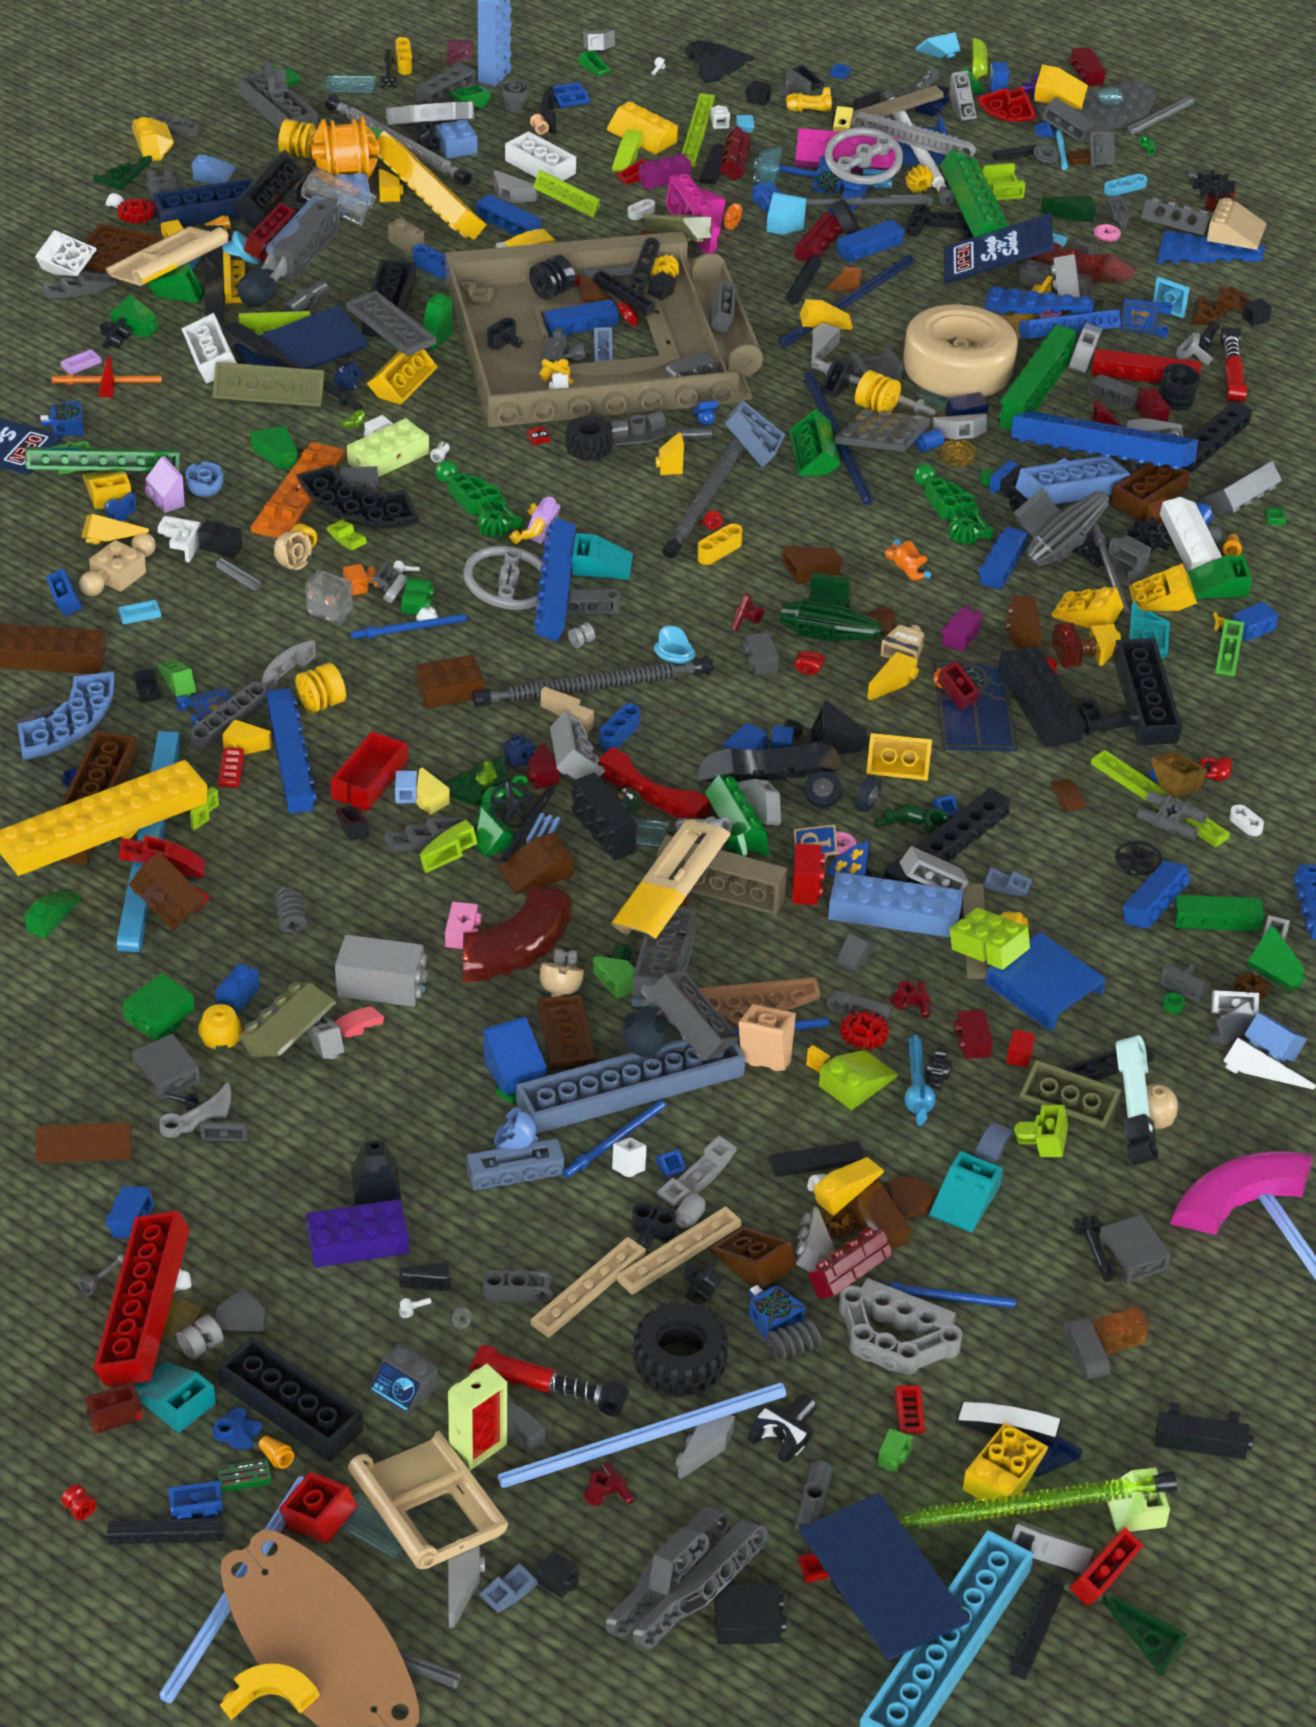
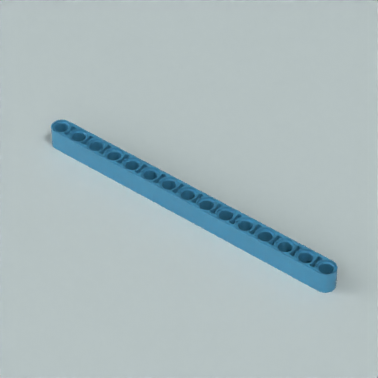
(135, 908)

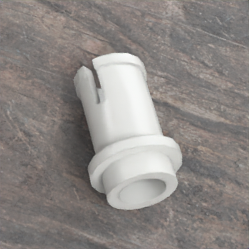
(438, 454)

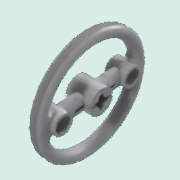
(863, 155)
(506, 591)

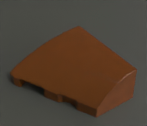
(592, 290)
(1206, 311)

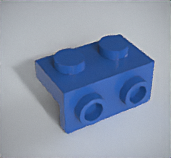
(196, 1500)

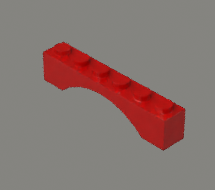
(675, 802)

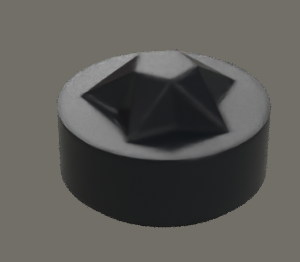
(798, 728)

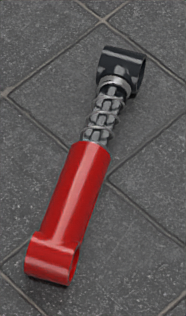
(1233, 365)
(523, 1373)

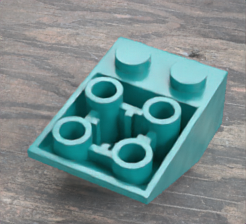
(600, 558)
(967, 1191)
(176, 1395)

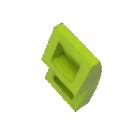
(345, 535)
(200, 814)

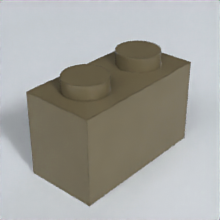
(405, 235)

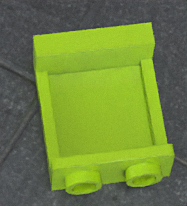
(1004, 181)

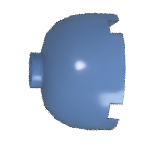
(204, 479)
(517, 1132)

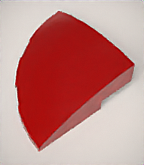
(1008, 105)

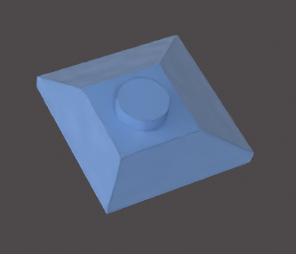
(211, 170)

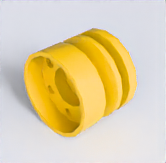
(296, 138)
(877, 392)
(320, 687)

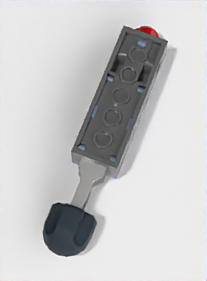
(292, 249)
(645, 1031)

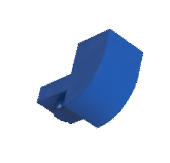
(854, 190)

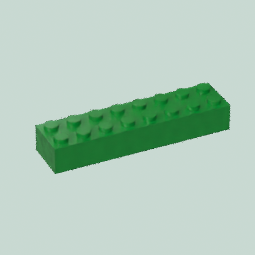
(973, 193)
(1039, 375)

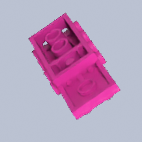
(689, 199)

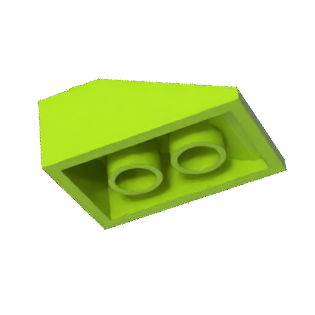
(855, 1077)

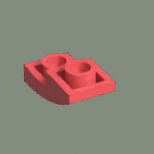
(355, 1021)

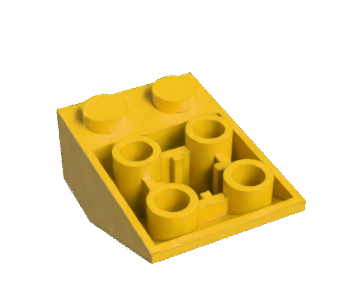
(106, 485)
(1164, 591)
(1090, 607)
(1004, 1465)

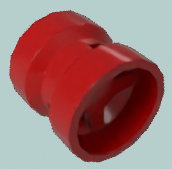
(78, 1501)

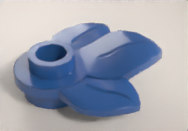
(238, 1429)

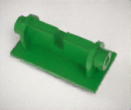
(975, 86)

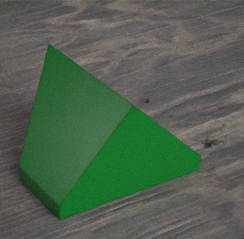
(492, 834)

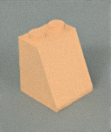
(767, 1037)

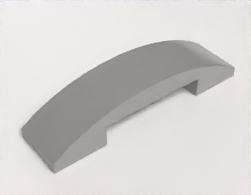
(298, 654)
(700, 1174)

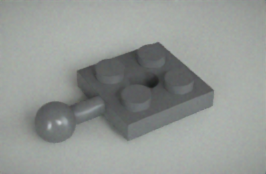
(926, 81)

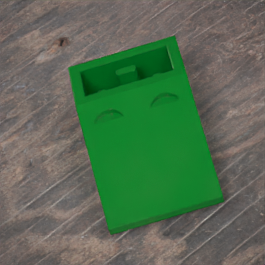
(1222, 578)

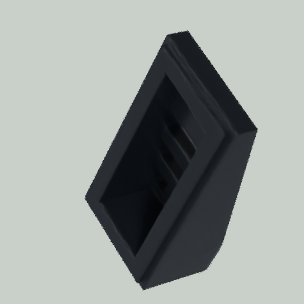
(815, 81)
(353, 822)
(426, 1277)

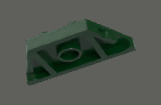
(466, 787)

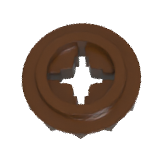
(1261, 985)
(836, 1230)

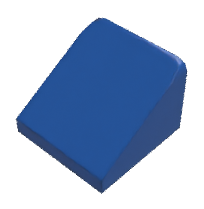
(1044, 130)
(947, 804)
(671, 1163)

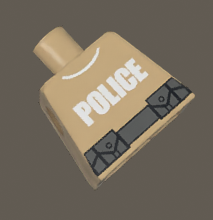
(903, 640)

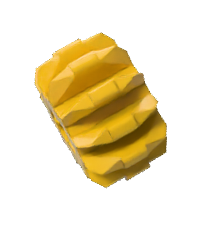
(919, 178)
(666, 264)

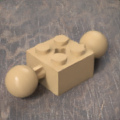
(117, 565)

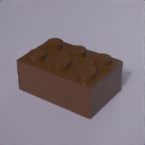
(448, 680)
(166, 891)

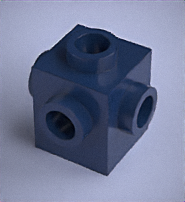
(348, 376)
(518, 750)

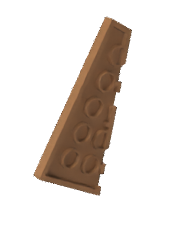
(735, 1000)

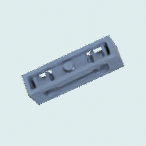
(515, 1165)

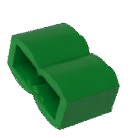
(417, 595)

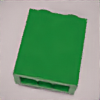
(158, 1007)

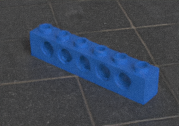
(1041, 327)

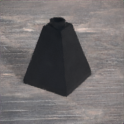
(838, 730)
(375, 1174)

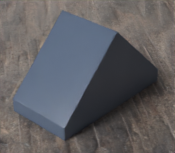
(603, 344)

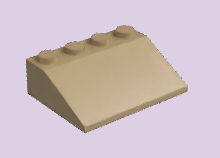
(1235, 225)

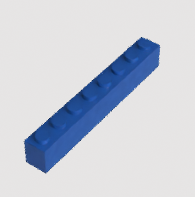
(554, 579)
(290, 750)

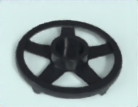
(511, 804)
(1138, 857)

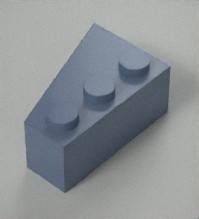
(755, 432)

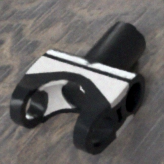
(785, 1426)

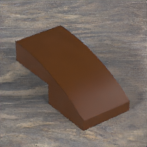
(1068, 795)

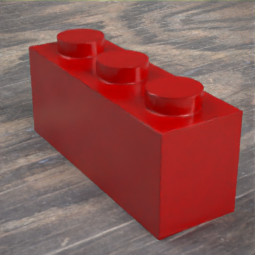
(1106, 1566)

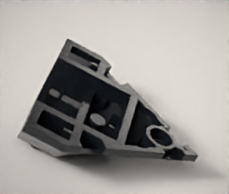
(715, 59)

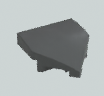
(241, 1314)

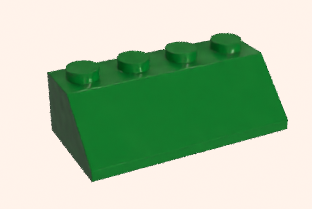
(814, 445)
(732, 803)

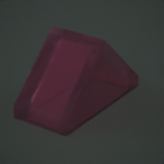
(459, 50)

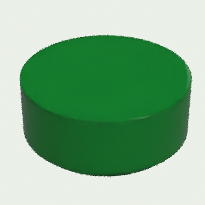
(985, 477)
(1173, 1003)

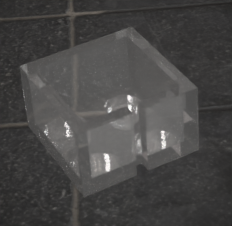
(329, 597)

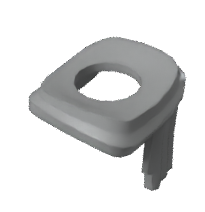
(1193, 348)

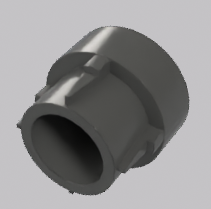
(515, 94)

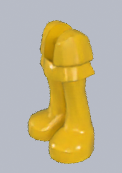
(798, 102)

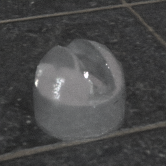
(458, 1313)

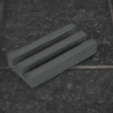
(382, 581)

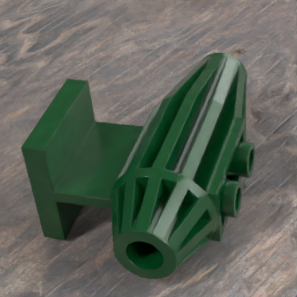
(828, 613)

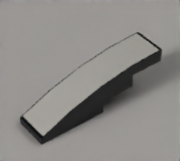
(990, 1417)

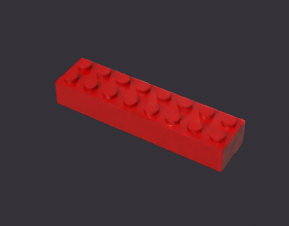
(142, 1299)

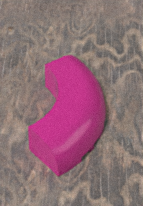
(1239, 1182)

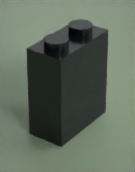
(749, 1614)

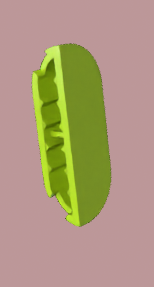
(979, 58)

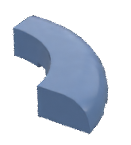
(72, 720)

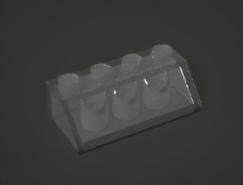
(353, 201)

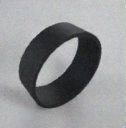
(845, 216)

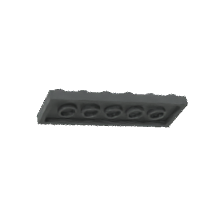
(391, 323)

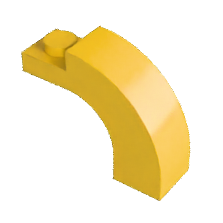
(268, 1680)

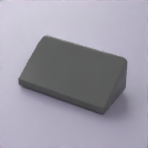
(224, 1131)

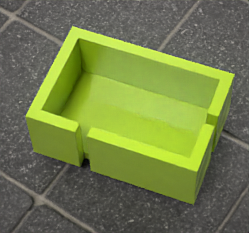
(1001, 937)

